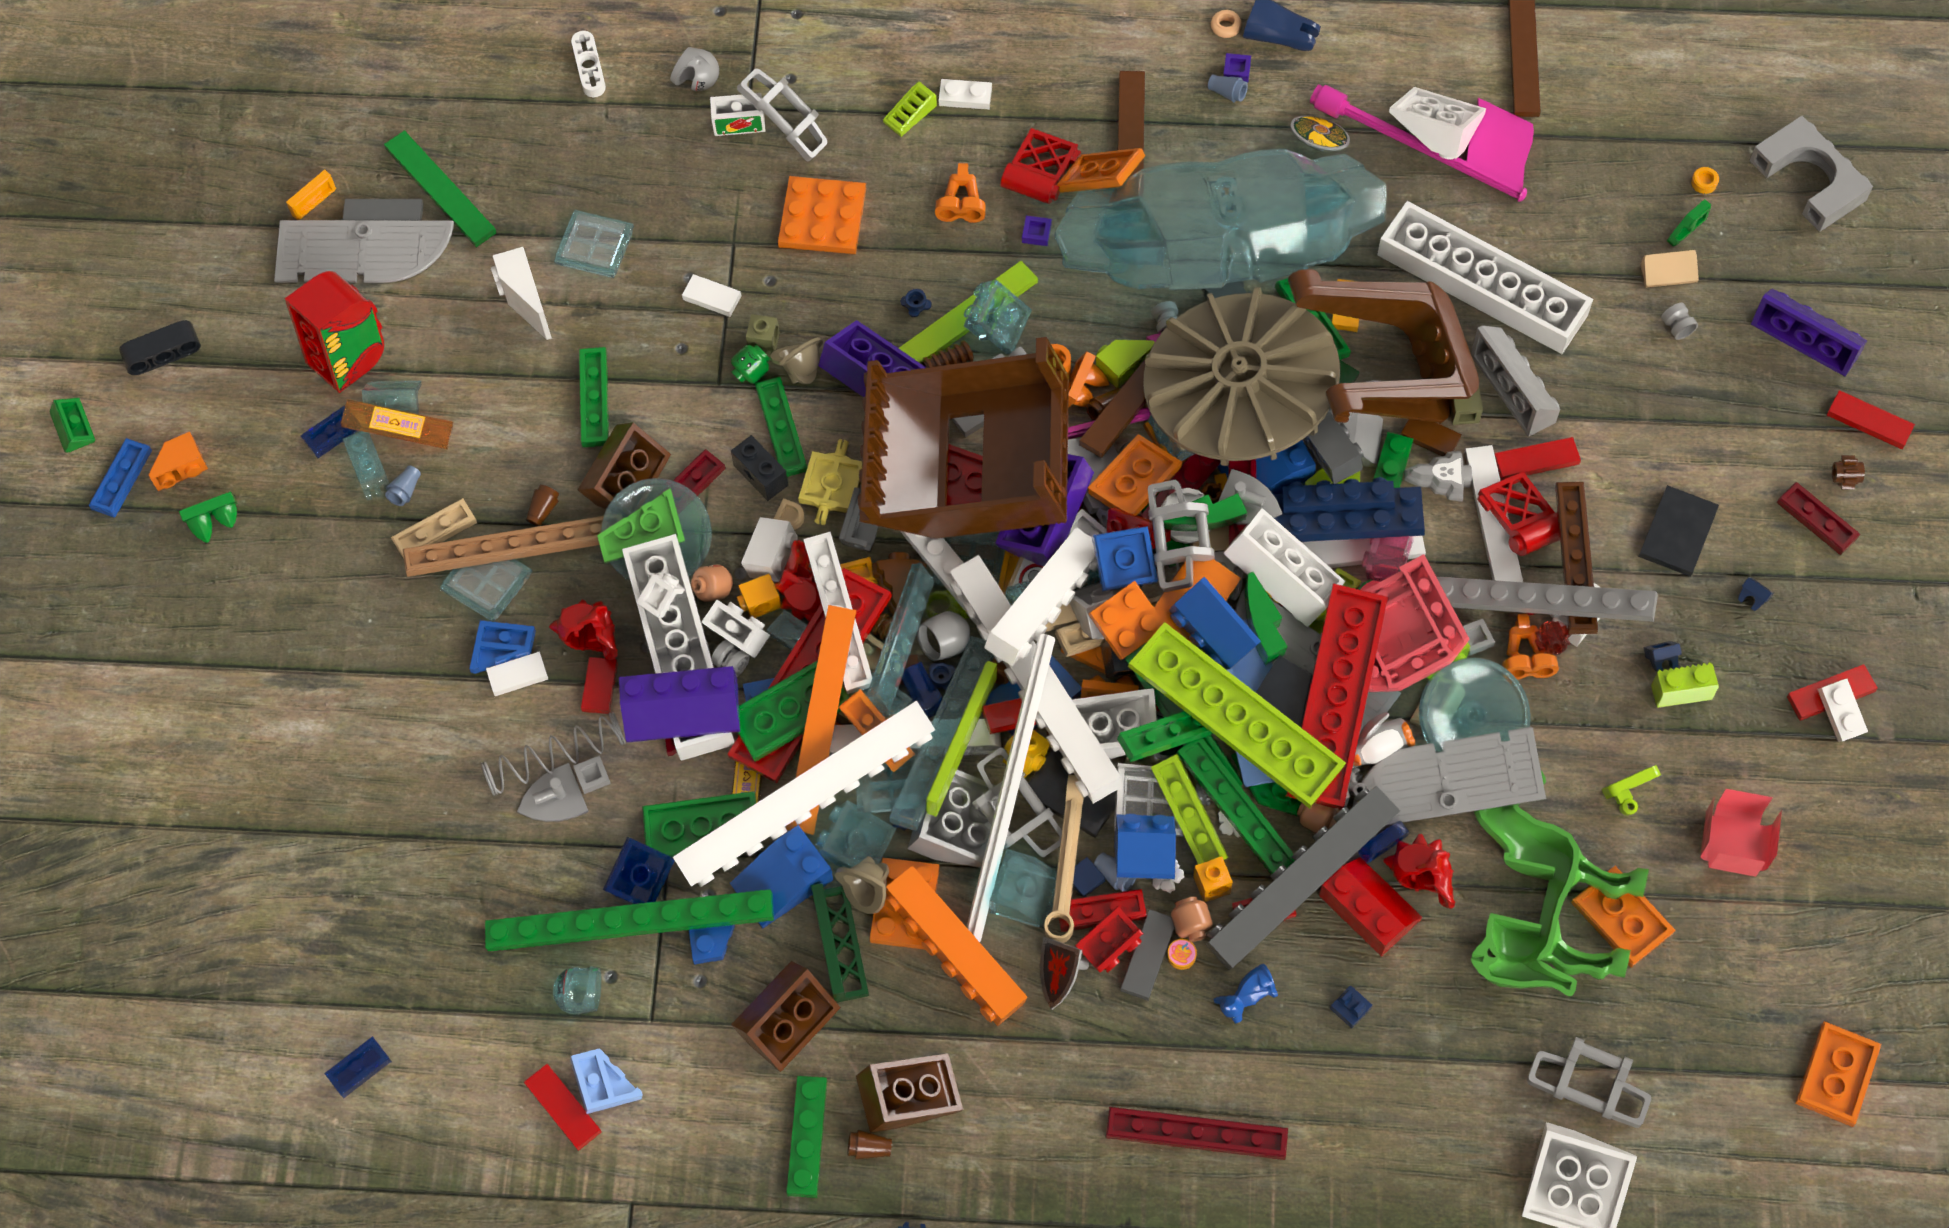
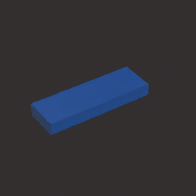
(120, 477)

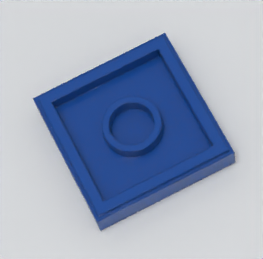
(1124, 558)

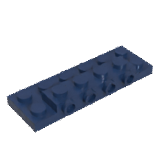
(1350, 510)

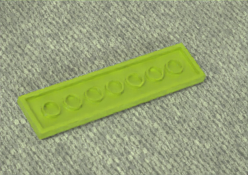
(1237, 715)

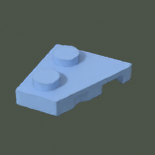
(601, 1082)

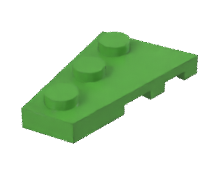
(648, 523)

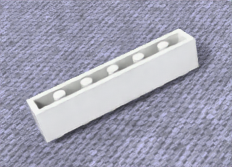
(1043, 598)

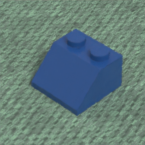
(1145, 846)

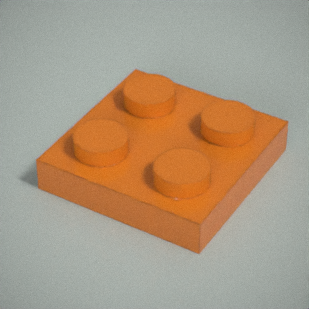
(1126, 620)

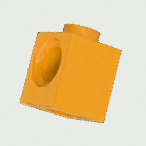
(759, 596)
(1212, 879)

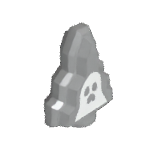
(1442, 475)

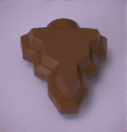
(893, 575)

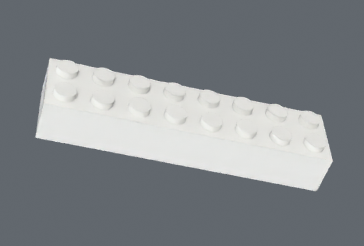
(1484, 277)
(678, 637)

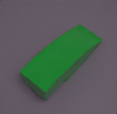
(1220, 515)
(1263, 620)

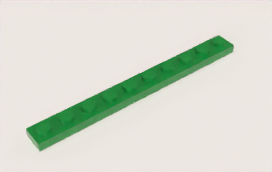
(629, 920)

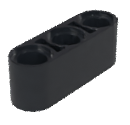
(159, 347)

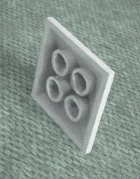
(1438, 120)
(1577, 1181)

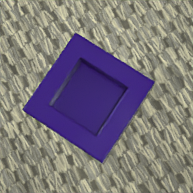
(1237, 66)
(1036, 230)

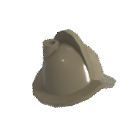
(799, 360)
(865, 885)

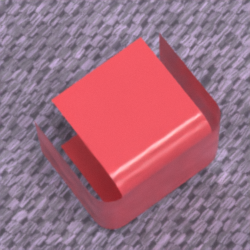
(1734, 835)

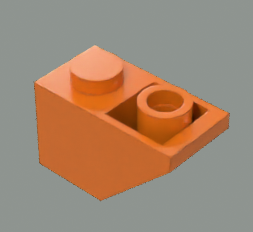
(177, 461)

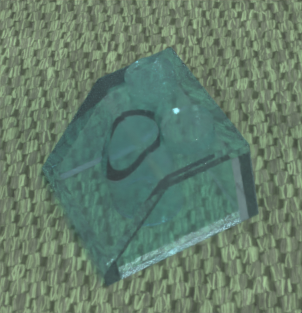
(1023, 889)

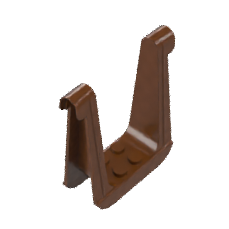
(1433, 331)

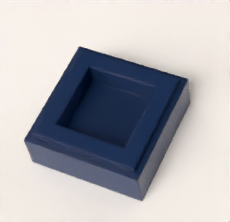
(1087, 877)

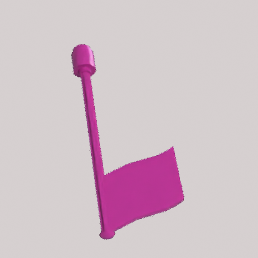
(1493, 154)

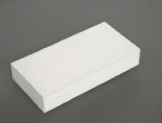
(711, 295)
(517, 674)

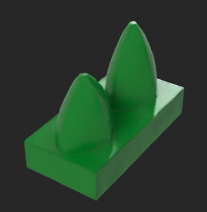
(199, 519)

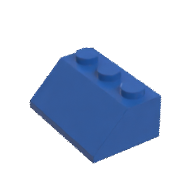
(1213, 624)

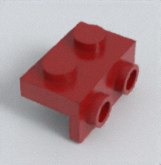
(1121, 520)
(1109, 940)

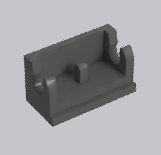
(856, 533)

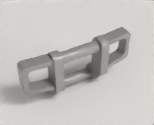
(780, 122)
(1188, 554)
(1031, 797)
(1606, 1108)

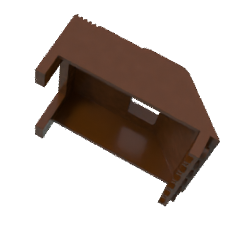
(1022, 444)

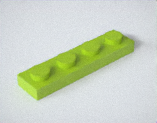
(1188, 810)

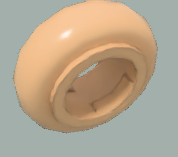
(1226, 32)

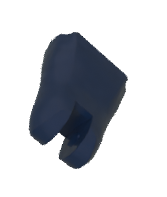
(1281, 26)

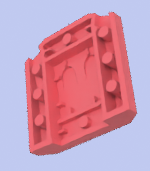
(1417, 630)

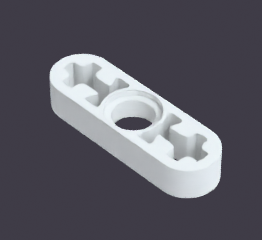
(595, 70)

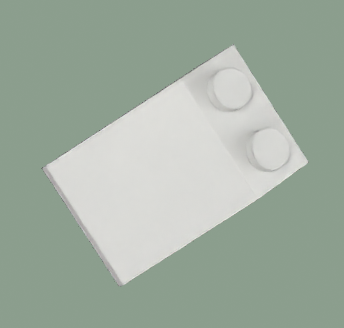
(517, 284)
(1117, 713)

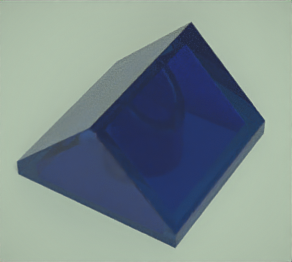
(638, 873)

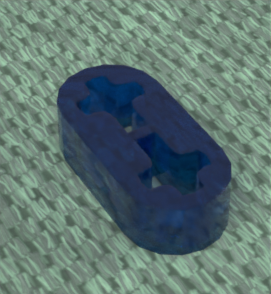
(1383, 842)

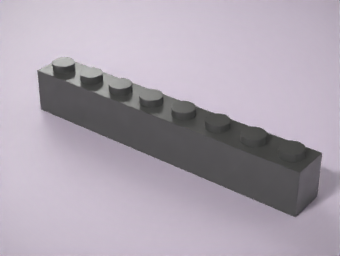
(1302, 878)

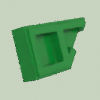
(1690, 223)

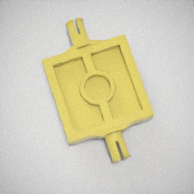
(830, 481)

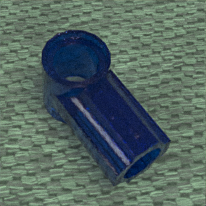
(921, 689)

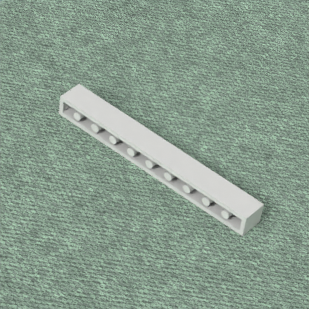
(1056, 710)
(804, 793)

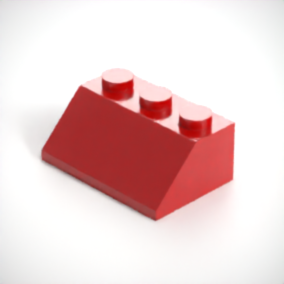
(1369, 905)

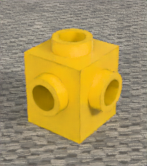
(1036, 752)

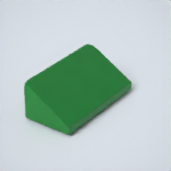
(71, 424)

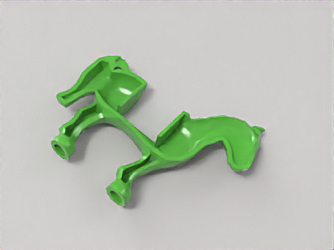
(1525, 947)

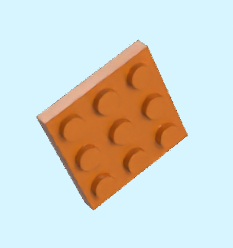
(822, 215)

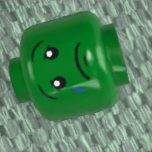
(750, 364)

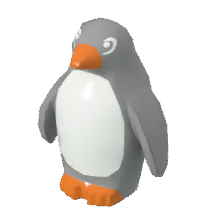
(1381, 739)

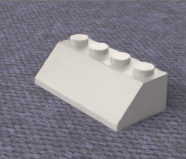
(1284, 567)

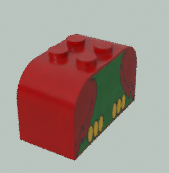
(336, 329)

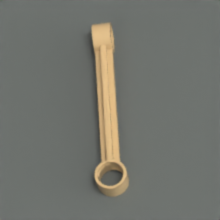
(1066, 860)

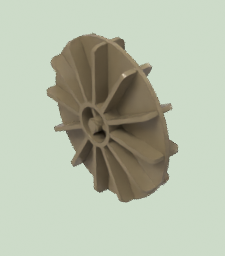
(1241, 376)

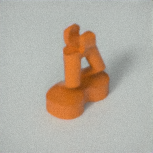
(969, 208)
(1538, 665)

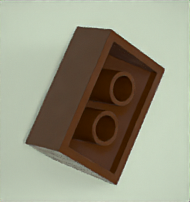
(623, 460)
(786, 1015)

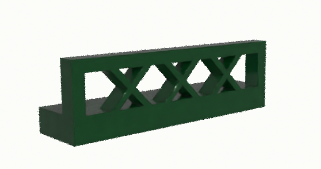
(829, 945)

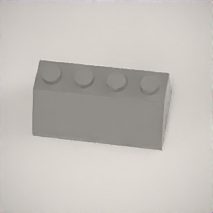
(1514, 380)

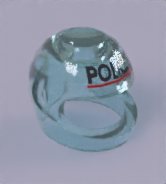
(578, 990)

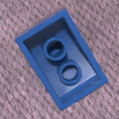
(1291, 465)
(788, 870)

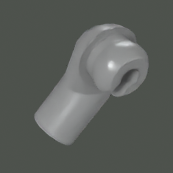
(1354, 787)

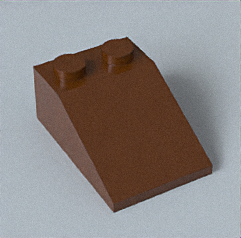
(908, 1092)

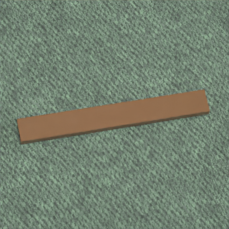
(502, 546)

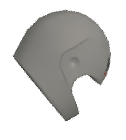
(698, 67)
(950, 631)

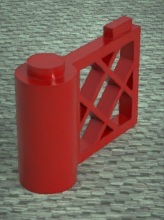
(1033, 179)
(1529, 533)

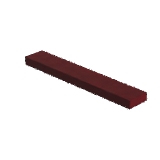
(1197, 1133)

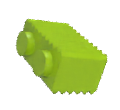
(1684, 685)

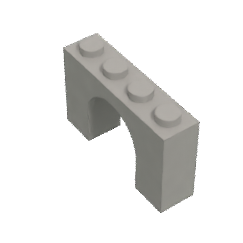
(1804, 143)

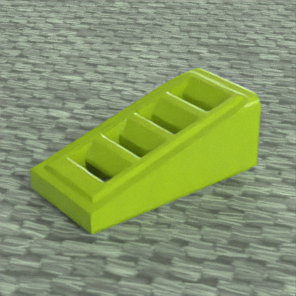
(922, 98)

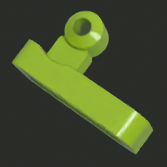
(1621, 791)

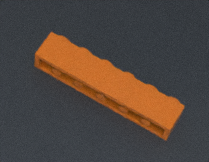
(954, 946)

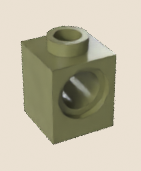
(763, 332)

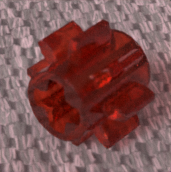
(1552, 638)

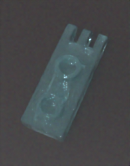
(366, 463)

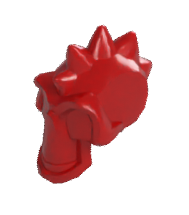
(799, 584)
(587, 628)
(1423, 868)

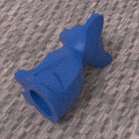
(1251, 989)

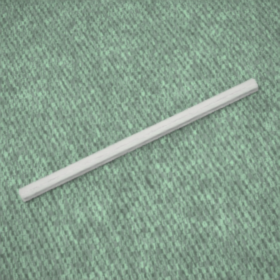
(1010, 785)

